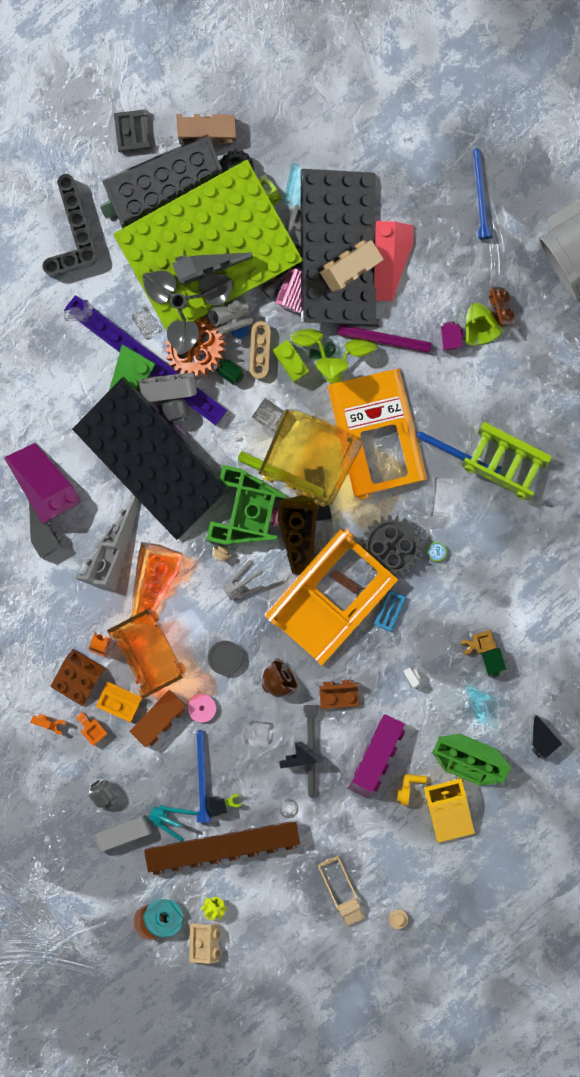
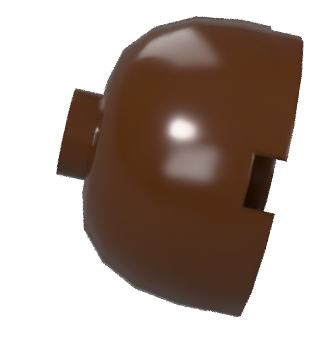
(278, 680)

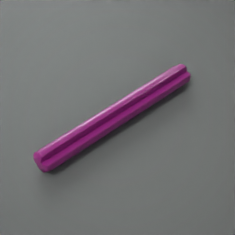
(384, 338)

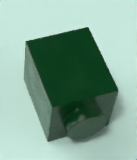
(493, 662)

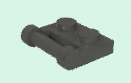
(126, 130)

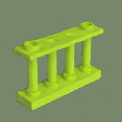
(522, 451)

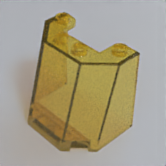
(310, 456)

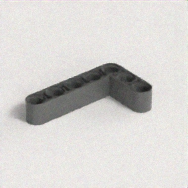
(77, 230)

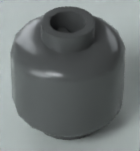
(175, 410)
(102, 793)

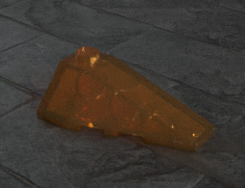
(153, 575)

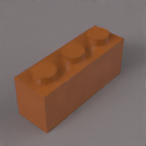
(158, 719)

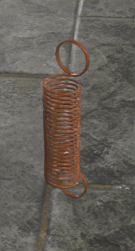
(344, 583)

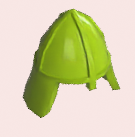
(481, 326)

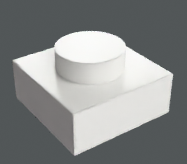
(412, 676)

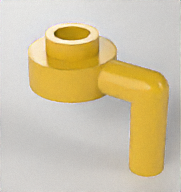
(403, 795)

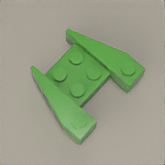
(250, 509)

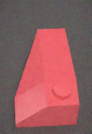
(394, 244)

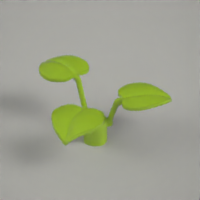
(332, 367)

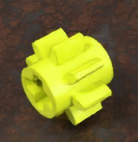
(213, 908)

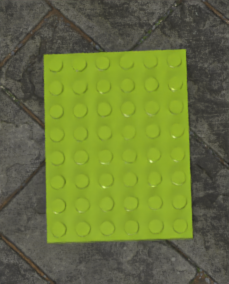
(214, 218)

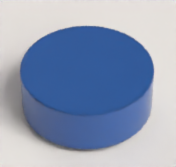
(241, 332)

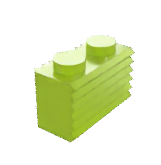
(291, 361)

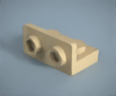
(204, 943)

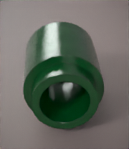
(230, 371)

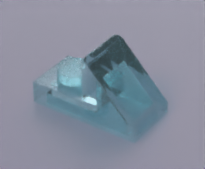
(475, 697)

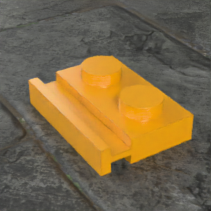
(119, 701)

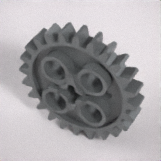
(405, 557)

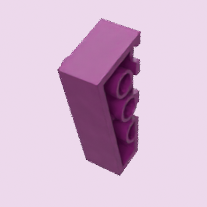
(376, 756)

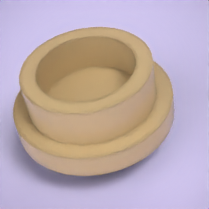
(221, 553)
(398, 919)

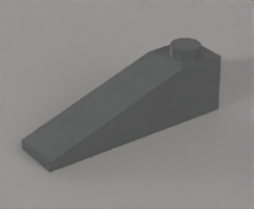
(199, 266)

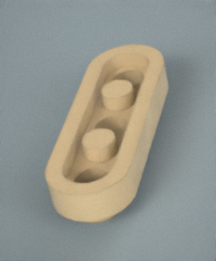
(260, 341)

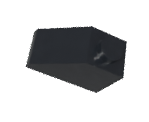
(542, 738)

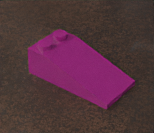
(42, 483)

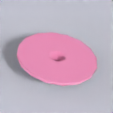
(201, 708)

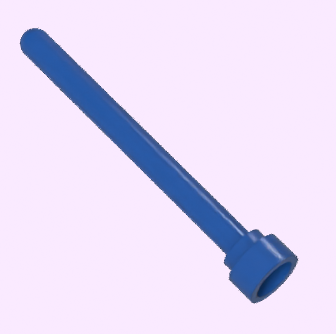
(484, 230)
(449, 449)
(204, 814)

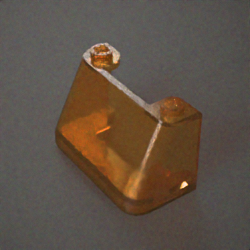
(148, 652)

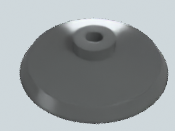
(225, 657)

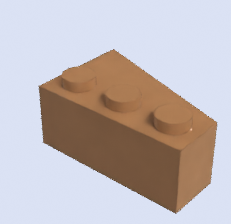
(217, 126)

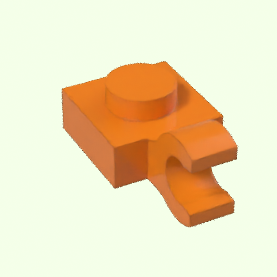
(43, 721)
(93, 730)

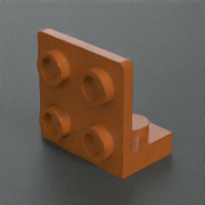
(77, 677)

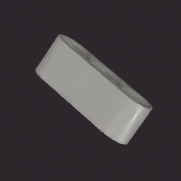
(168, 387)
(122, 833)

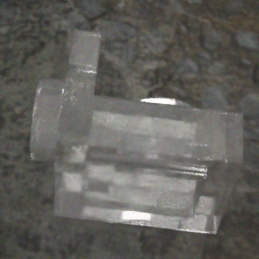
(75, 314)

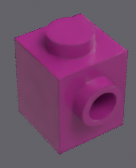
(451, 336)

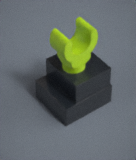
(219, 806)

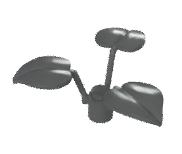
(159, 287)

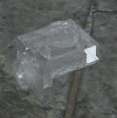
(164, 143)

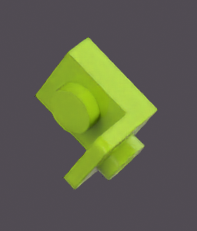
(271, 191)

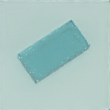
(291, 183)

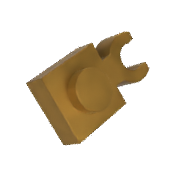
(482, 642)

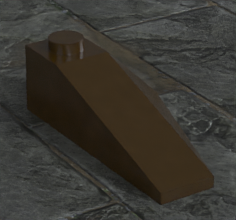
(298, 527)

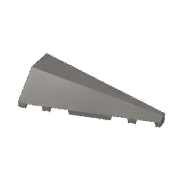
(106, 564)

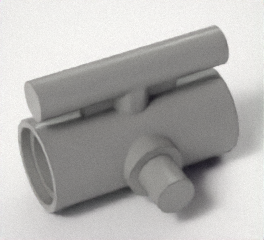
(231, 315)

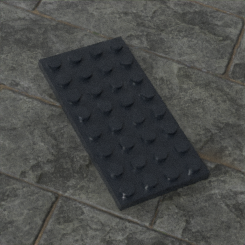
(334, 218)
(150, 458)

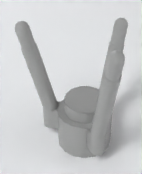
(233, 588)

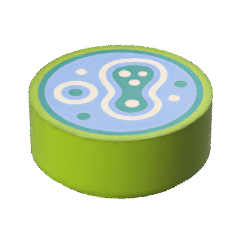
(436, 552)

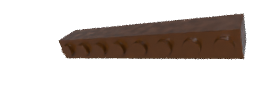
(222, 846)

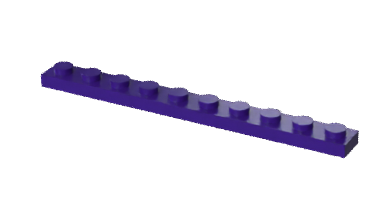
(116, 337)

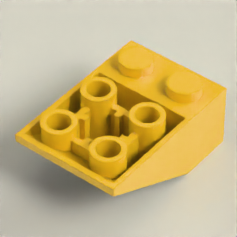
(449, 809)

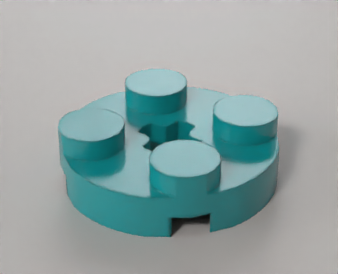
(174, 918)

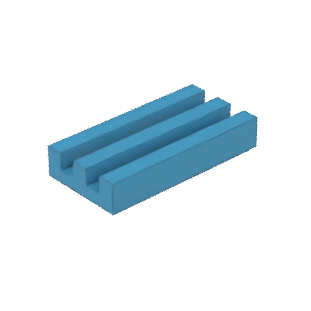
(383, 625)

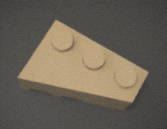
(351, 265)

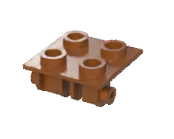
(500, 297)

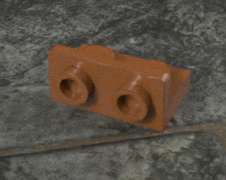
(339, 695)

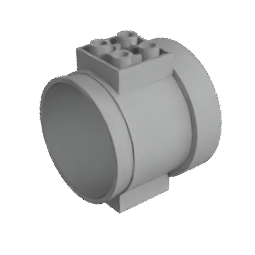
(563, 246)

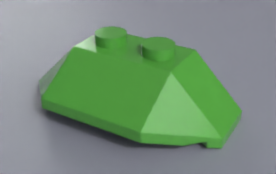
(471, 759)

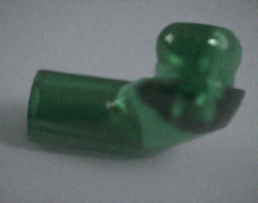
(329, 350)

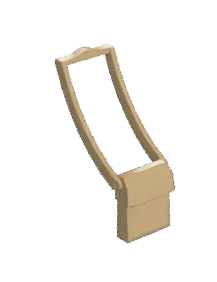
(349, 910)

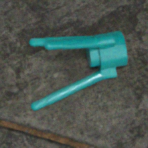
(159, 817)

